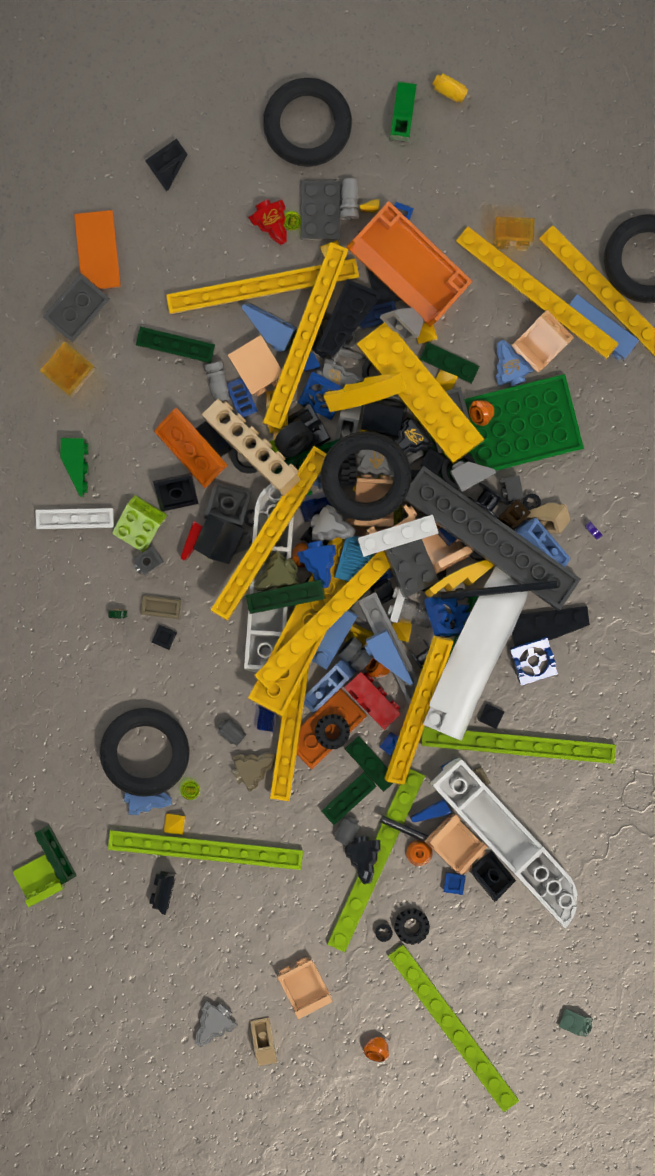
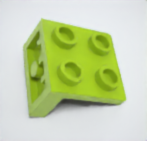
(139, 523)
(37, 880)

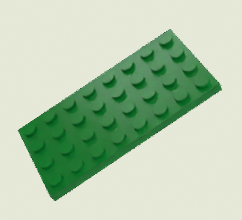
(527, 425)

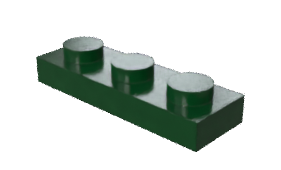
(449, 362)
(369, 762)
(348, 798)
(55, 854)

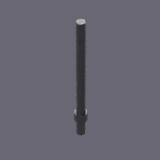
(460, 593)

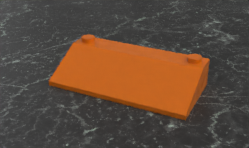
(409, 264)

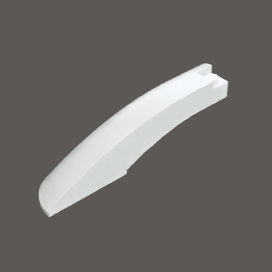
(266, 626)
(474, 657)
(508, 839)

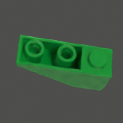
(403, 111)
(73, 457)

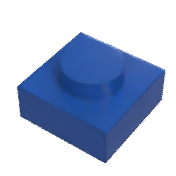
(389, 743)
(454, 883)

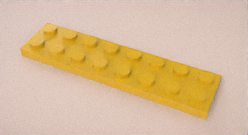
(423, 394)

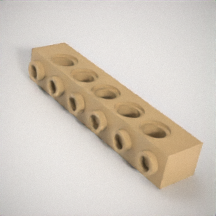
(285, 479)

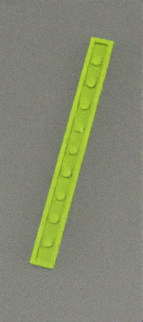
(522, 745)
(205, 849)
(362, 892)
(453, 1028)

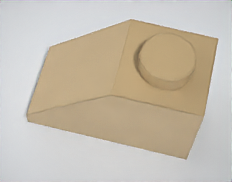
(551, 516)
(263, 1041)

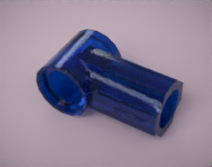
(312, 507)
(265, 719)

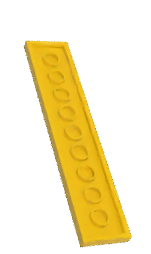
(282, 691)

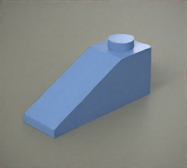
(273, 329)
(537, 535)
(333, 639)
(386, 653)
(328, 685)

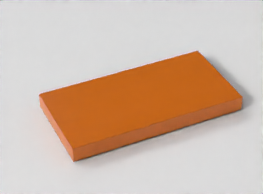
(98, 248)
(190, 448)
(339, 704)

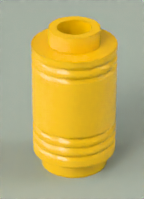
(450, 88)

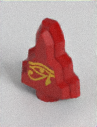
(271, 219)

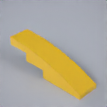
(365, 392)
(466, 575)

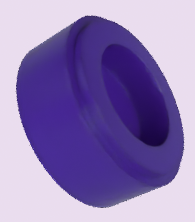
(593, 530)

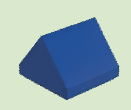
(312, 363)

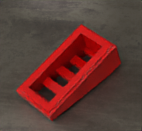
(191, 540)

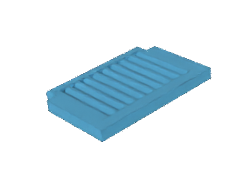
(351, 559)

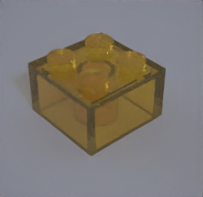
(513, 233)
(68, 369)

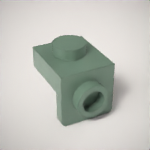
(576, 1023)

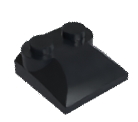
(162, 897)

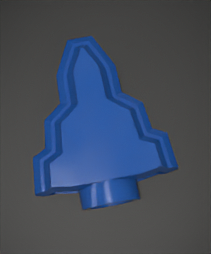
(318, 560)

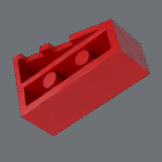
(373, 699)

